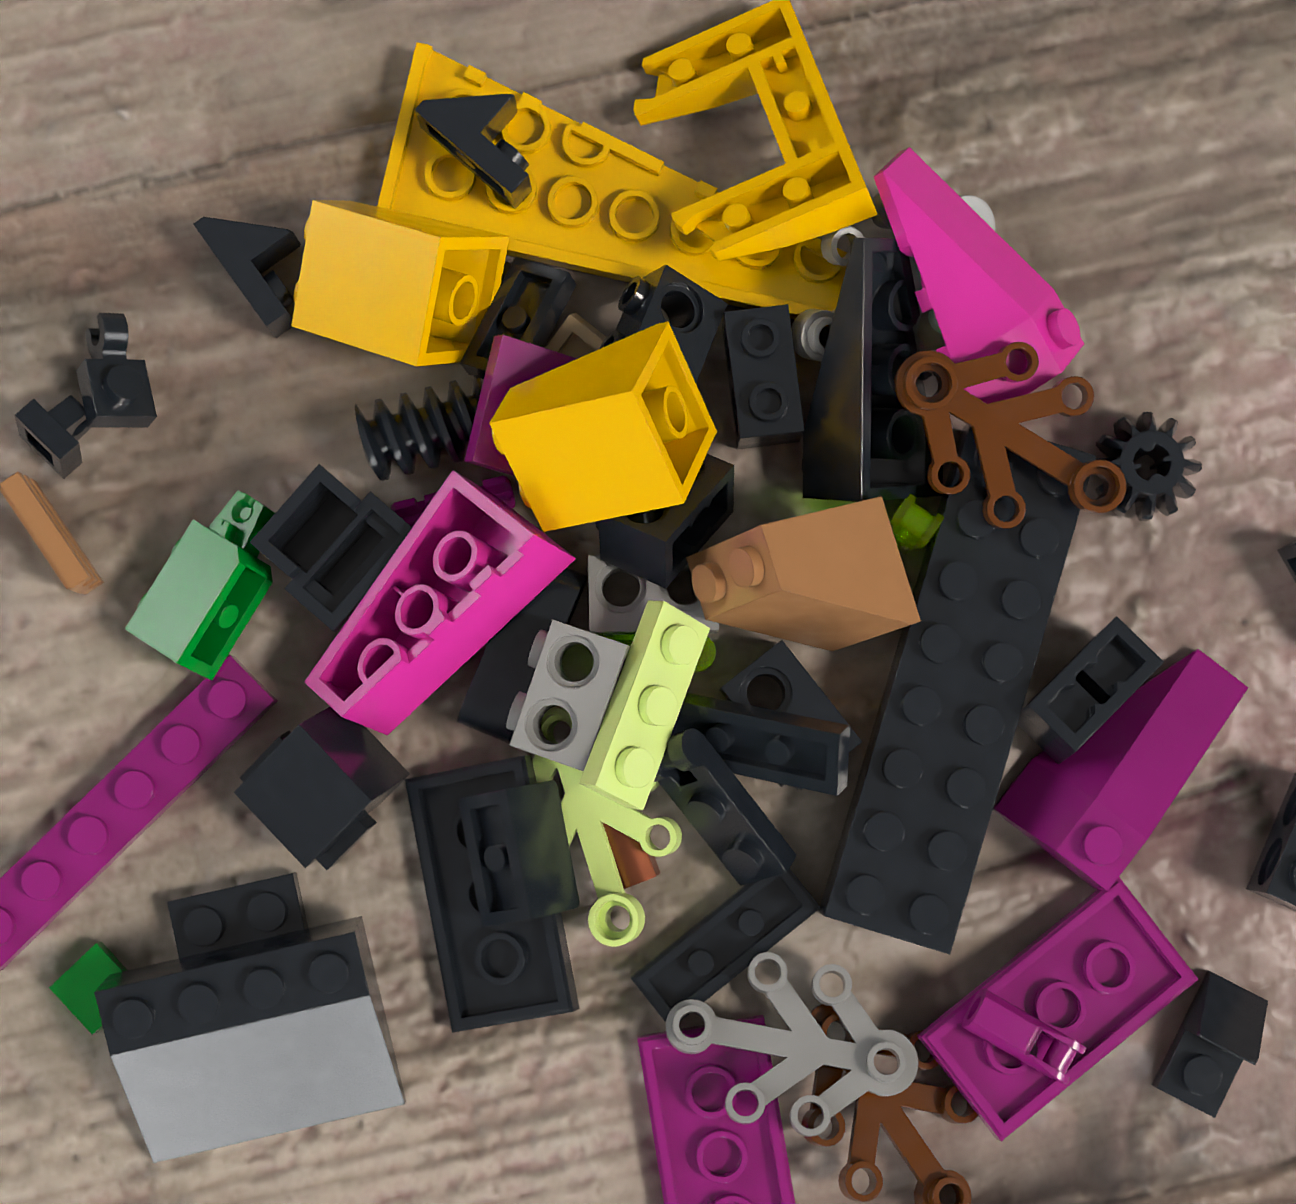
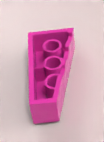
(435, 605)

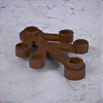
(998, 428)
(886, 1111)

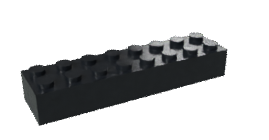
(951, 707)

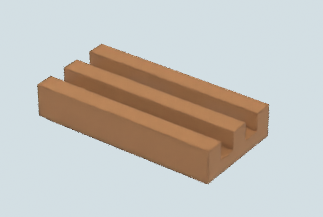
(50, 534)

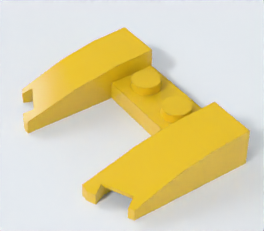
(820, 180)

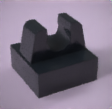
(54, 433)

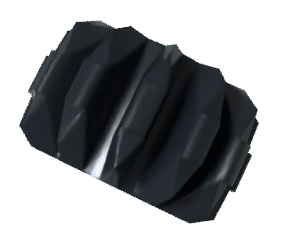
(1169, 461)

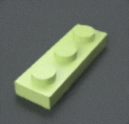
(645, 705)

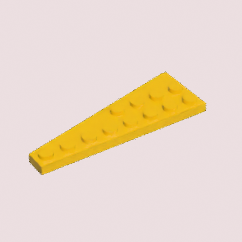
(590, 203)

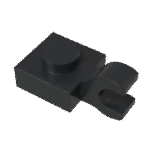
(111, 386)

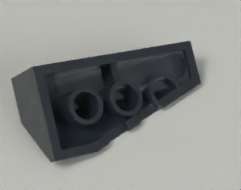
(856, 430)

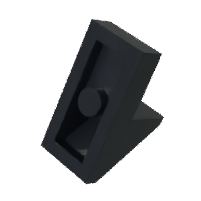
(467, 130)
(246, 253)
(1211, 1043)

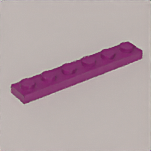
(127, 803)

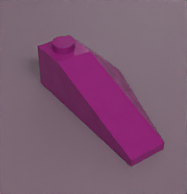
(1120, 783)

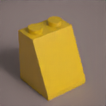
(396, 281)
(606, 432)

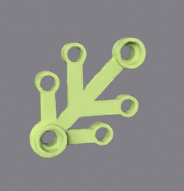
(584, 814)

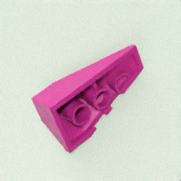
(974, 280)

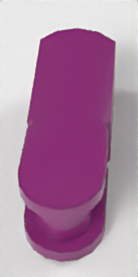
(1017, 1032)

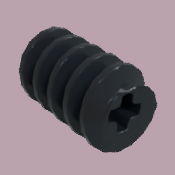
(418, 429)

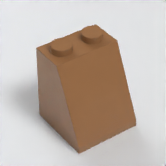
(810, 578)

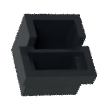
(331, 545)
(320, 786)

